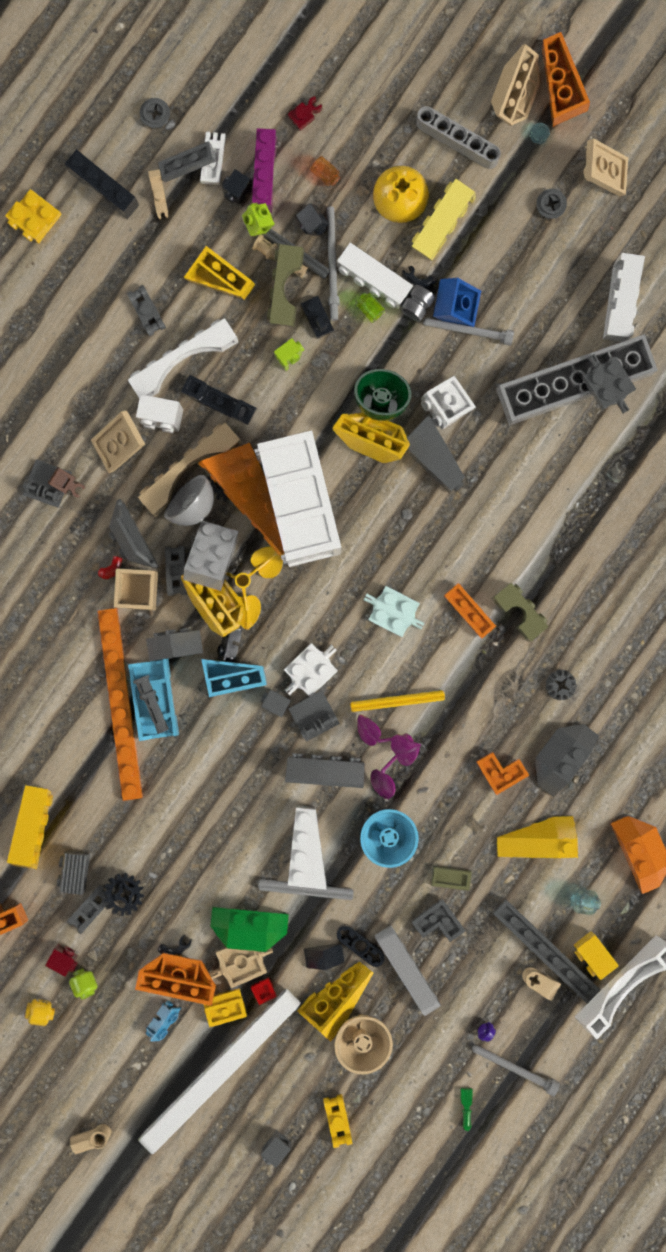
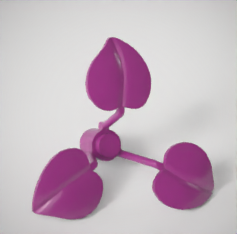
(402, 745)

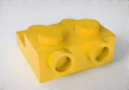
(32, 216)

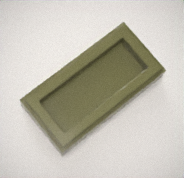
(451, 878)

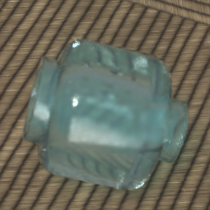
(585, 901)

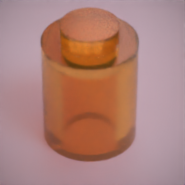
(325, 171)

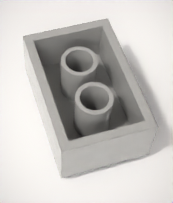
(211, 555)

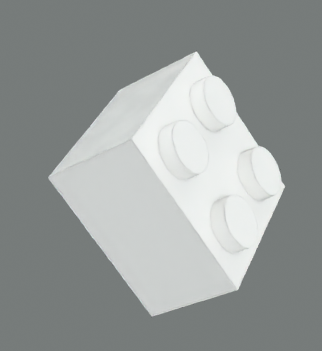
(159, 413)

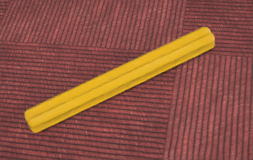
(395, 701)

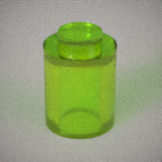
(370, 307)

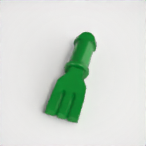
(466, 1100)

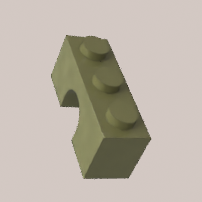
(533, 623)

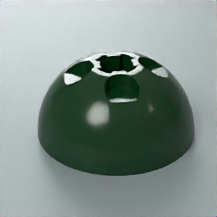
(382, 394)

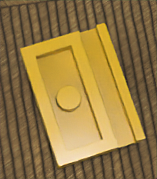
(225, 1008)

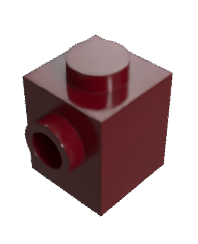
(62, 960)

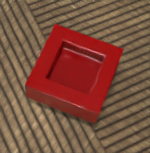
(263, 991)

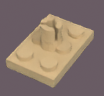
(606, 167)
(117, 441)

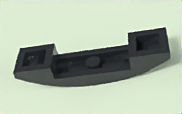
(218, 400)

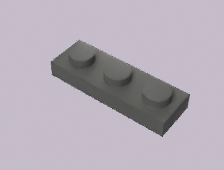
(186, 161)

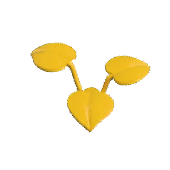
(268, 565)

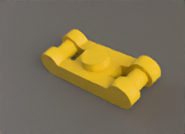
(338, 1120)

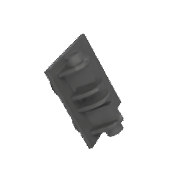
(38, 485)
(313, 716)

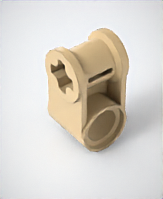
(543, 983)

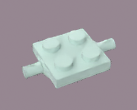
(394, 611)

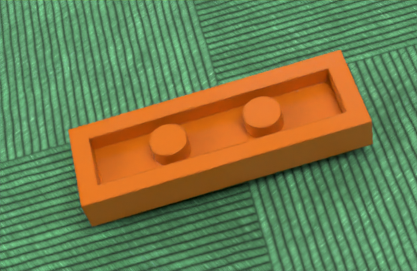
(469, 611)

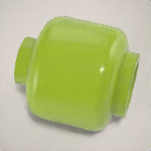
(83, 984)

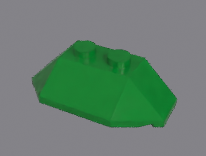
(248, 928)

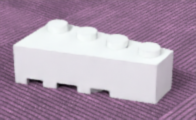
(623, 297)
(306, 852)

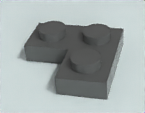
(438, 916)

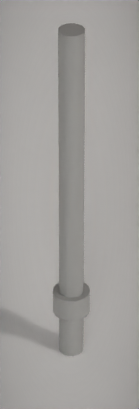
(333, 299)

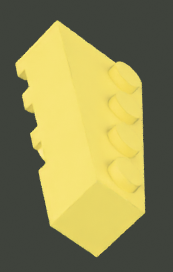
(444, 219)

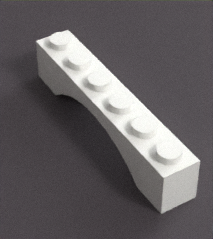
(216, 338)
(599, 1012)

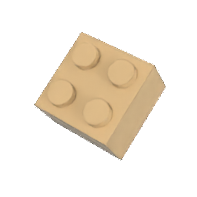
(135, 589)

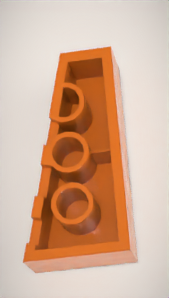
(564, 84)

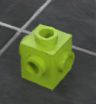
(257, 219)

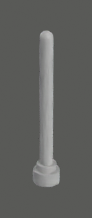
(504, 336)
(550, 1086)

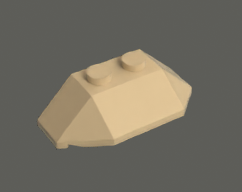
(517, 86)

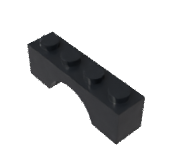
(101, 182)

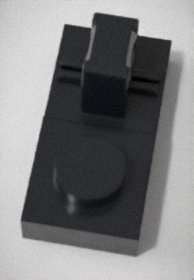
(317, 317)

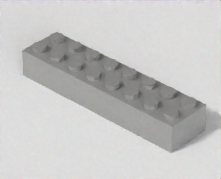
(564, 382)

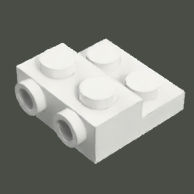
(447, 402)

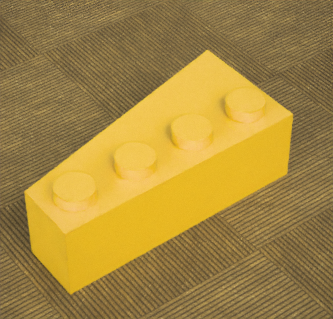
(30, 827)

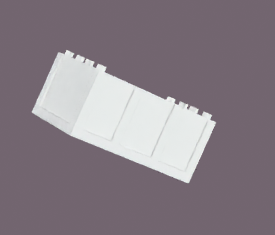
(299, 498)

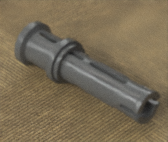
(148, 695)

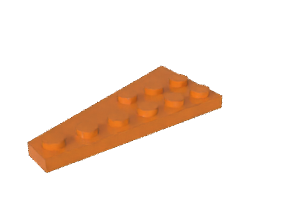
(247, 488)

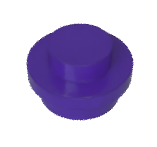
(486, 1032)

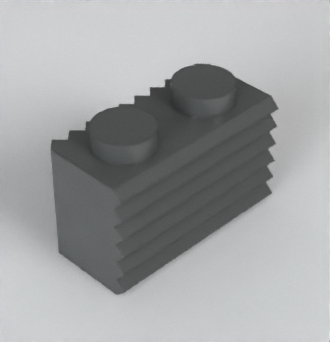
(74, 872)

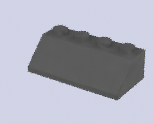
(325, 771)

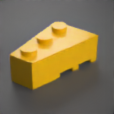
(218, 274)

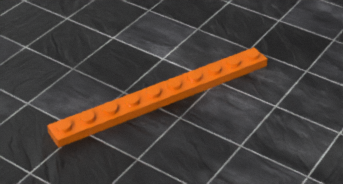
(120, 704)

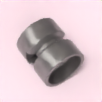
(417, 303)

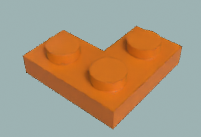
(499, 777)

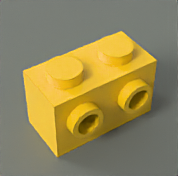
(595, 954)

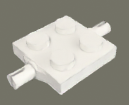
(310, 670)

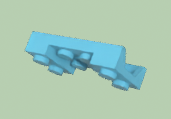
(160, 681)

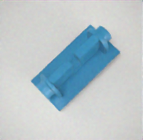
(158, 1029)

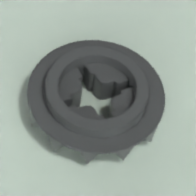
(149, 107)
(556, 197)
(552, 686)

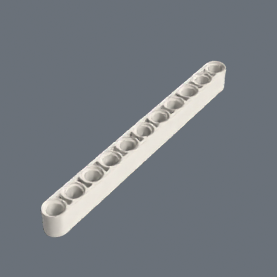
(219, 1071)

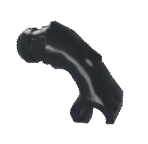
(412, 279)
(176, 951)

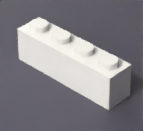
(374, 276)

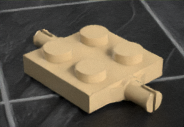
(240, 965)

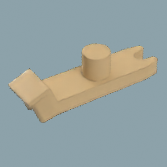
(158, 193)

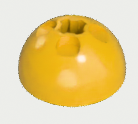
(398, 203)

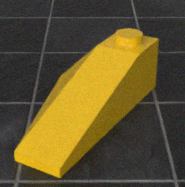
(545, 839)
(336, 1001)

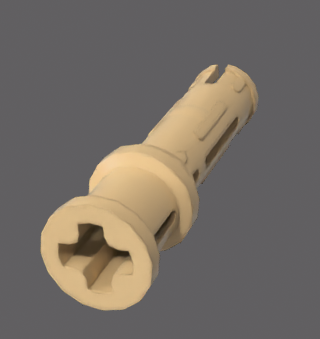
(269, 249)

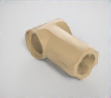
(89, 1139)

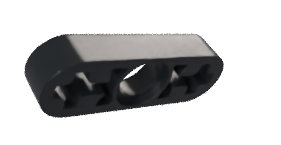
(374, 949)

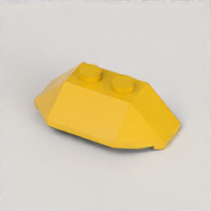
(372, 438)
(219, 609)

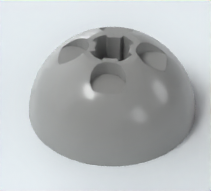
(191, 502)

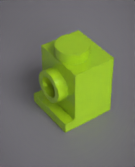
(289, 353)

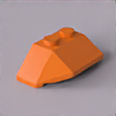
(642, 851)
(177, 978)

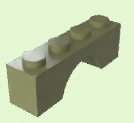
(288, 261)

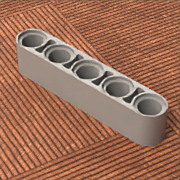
(454, 129)
(407, 970)

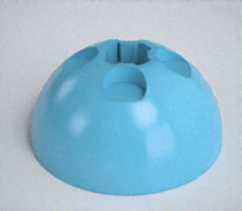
(399, 842)

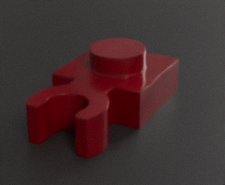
(303, 115)

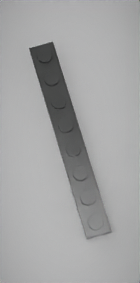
(546, 951)

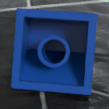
(457, 302)

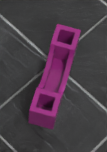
(264, 167)

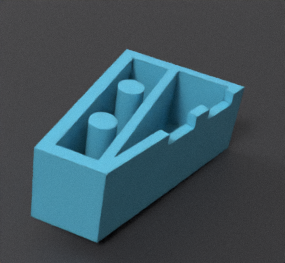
(231, 677)

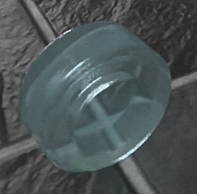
(539, 133)

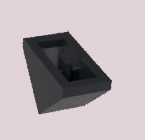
(324, 956)

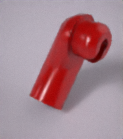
(110, 571)

